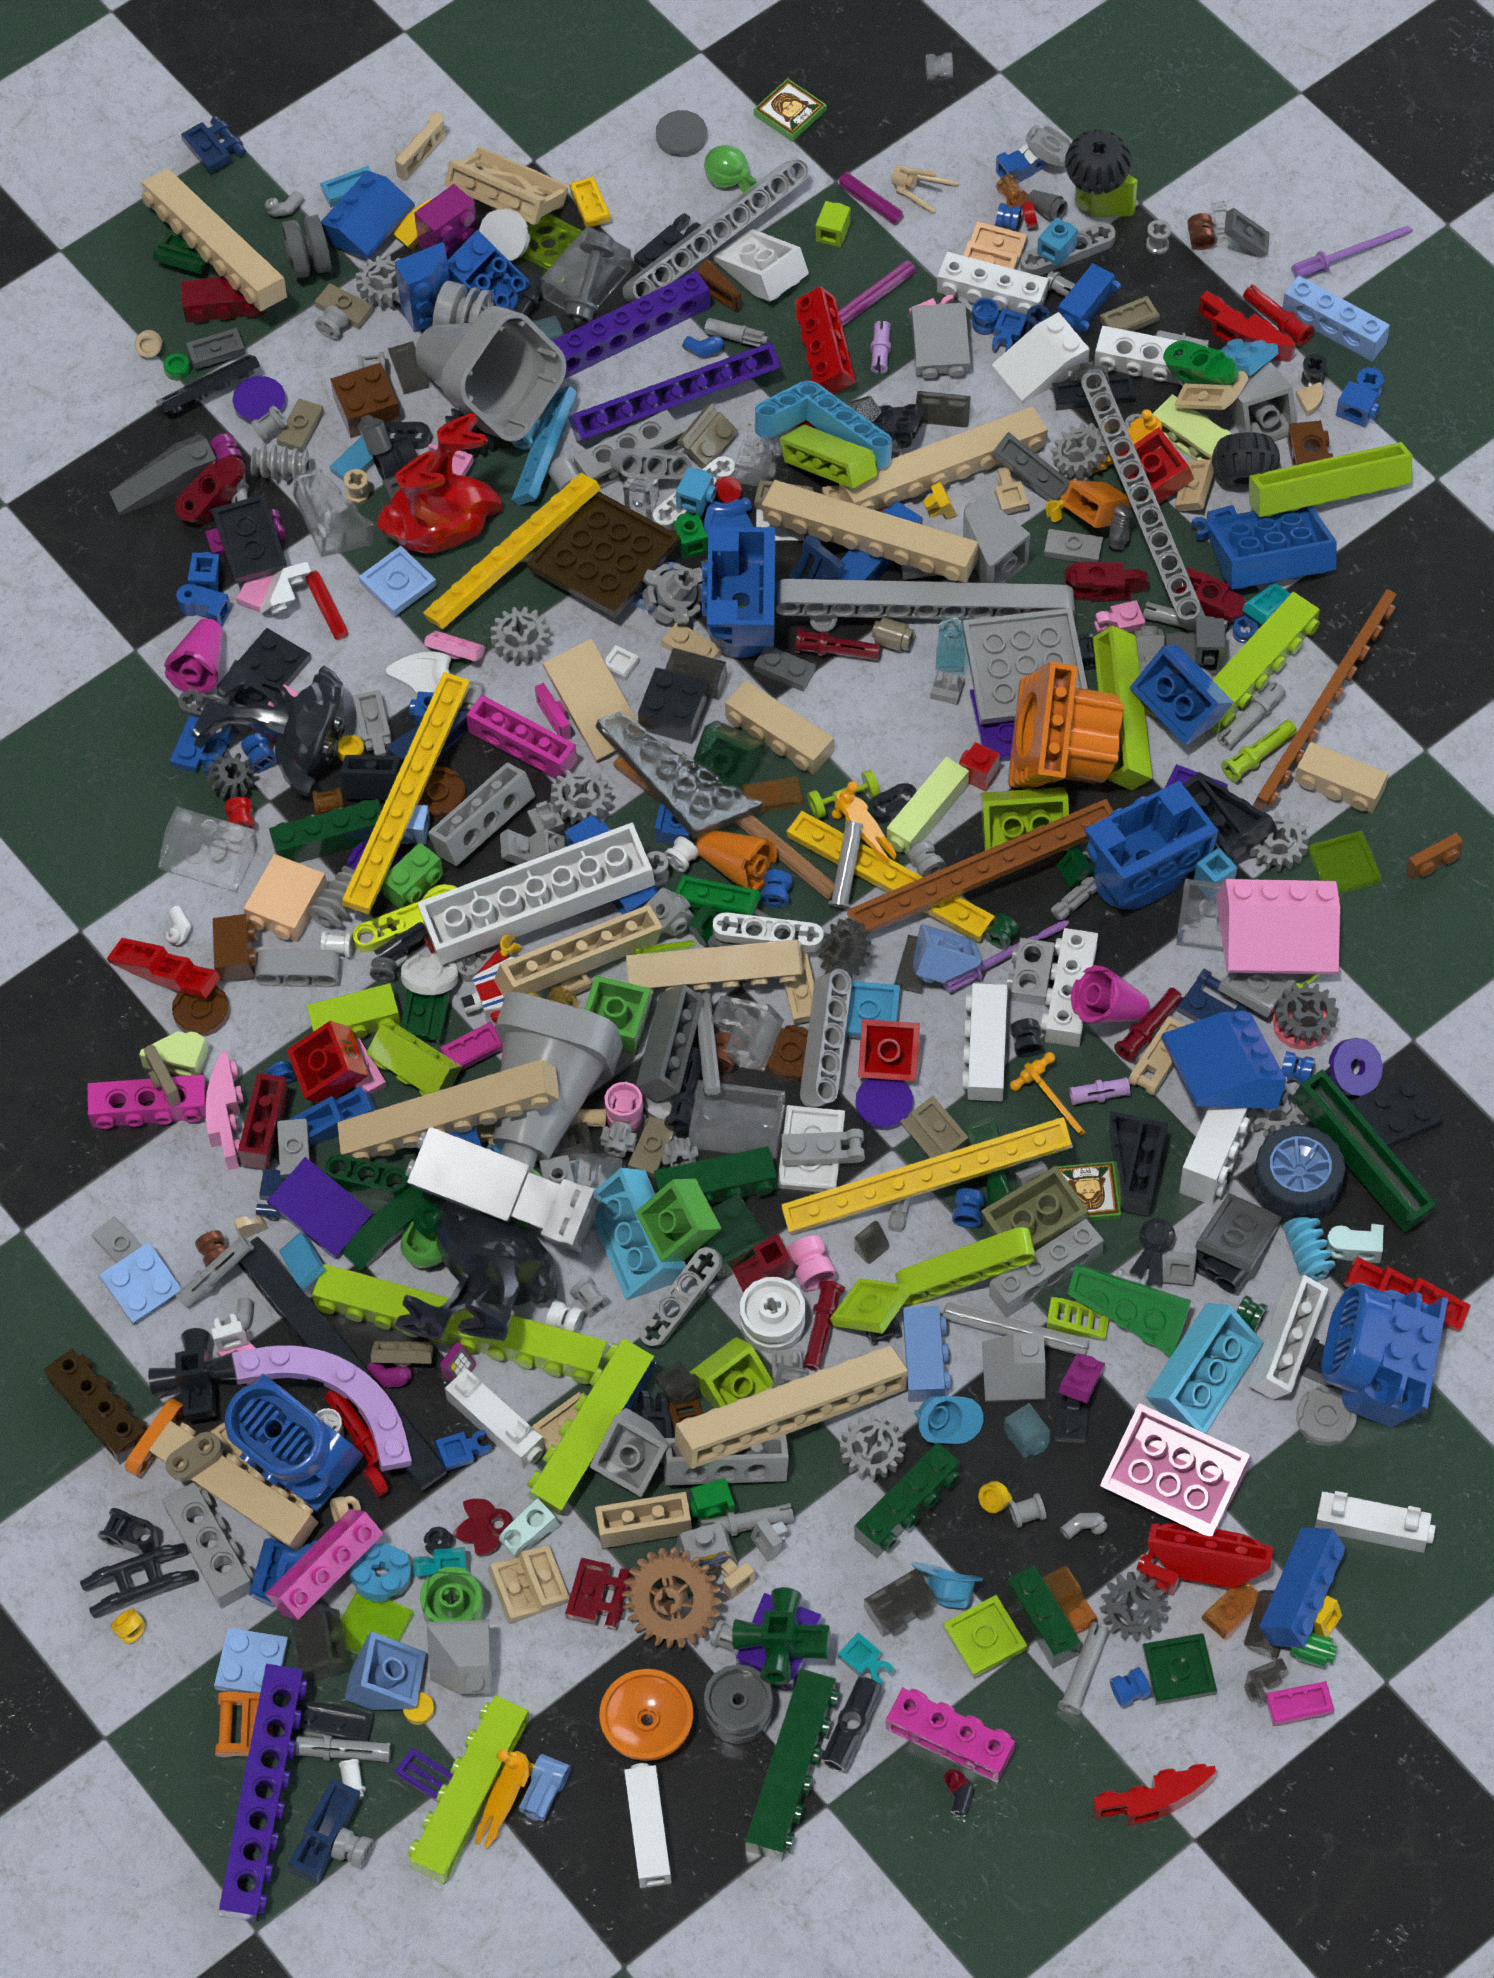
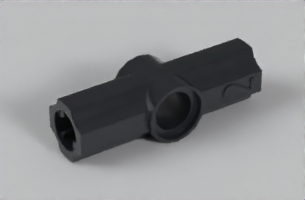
(844, 1740)

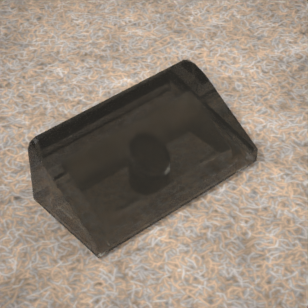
(945, 408)
(1255, 1637)

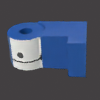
(1021, 163)

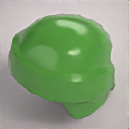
(728, 167)
(420, 1249)

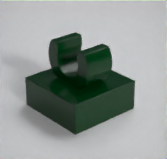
(1075, 867)
(702, 924)

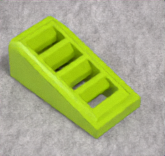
(1070, 1307)

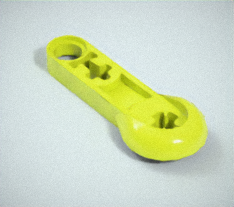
(402, 919)

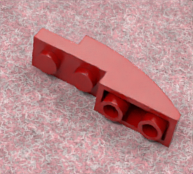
(1233, 325)
(1168, 1793)

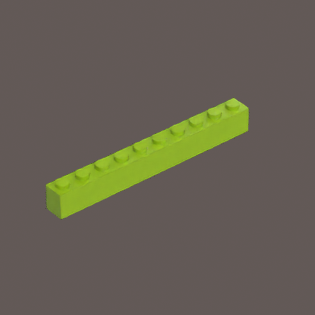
(526, 1343)

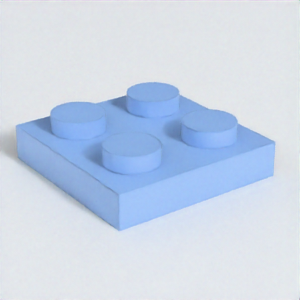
(397, 581)
(140, 1283)
(245, 1659)

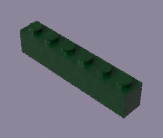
(1364, 1151)
(791, 1765)

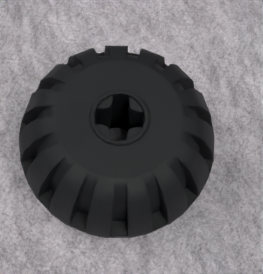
(1098, 161)
(1244, 455)

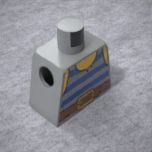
(710, 1544)

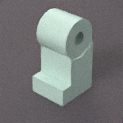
(1349, 1243)
(528, 1528)

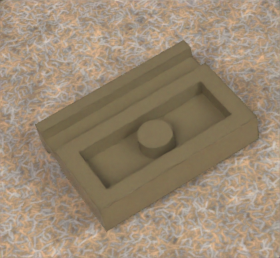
(707, 436)
(934, 1129)

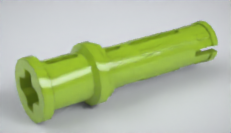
(1250, 757)

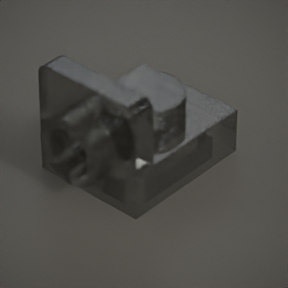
(1265, 1676)

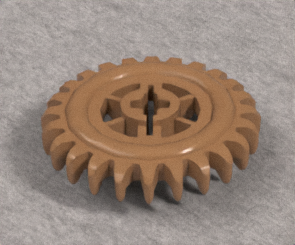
(678, 1627)

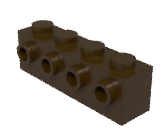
(95, 1404)

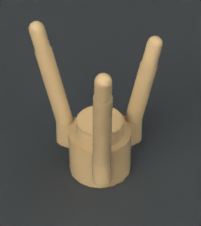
(907, 177)

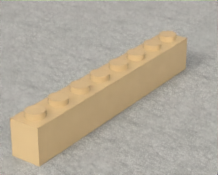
(214, 239)
(945, 460)
(870, 531)
(450, 1110)
(790, 1406)

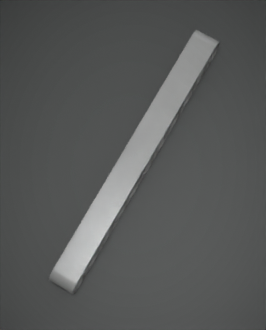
(1141, 487)
(916, 599)

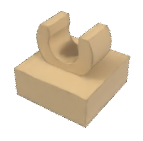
(736, 1578)

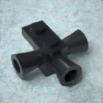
(194, 1374)

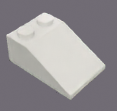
(763, 264)
(1041, 358)

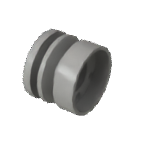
(458, 305)

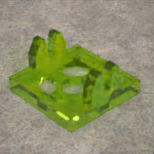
(560, 246)

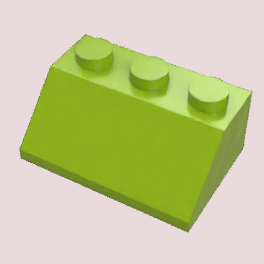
(1019, 812)

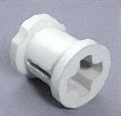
(338, 943)

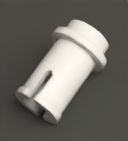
(351, 1775)

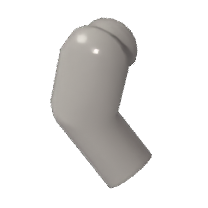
(243, 1313)
(1082, 1521)

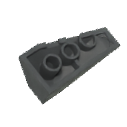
(164, 475)

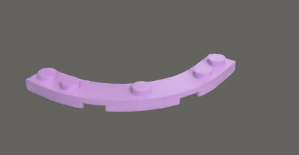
(340, 1377)

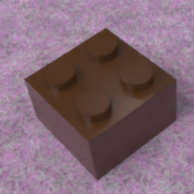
(362, 394)

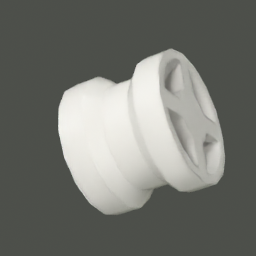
(681, 854)

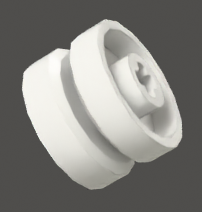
(772, 1314)

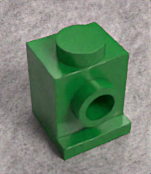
(692, 535)
(711, 1500)

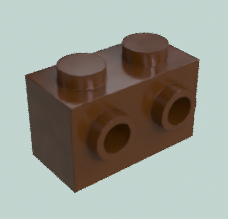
(234, 947)

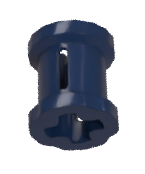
(1036, 315)

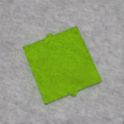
(664, 947)

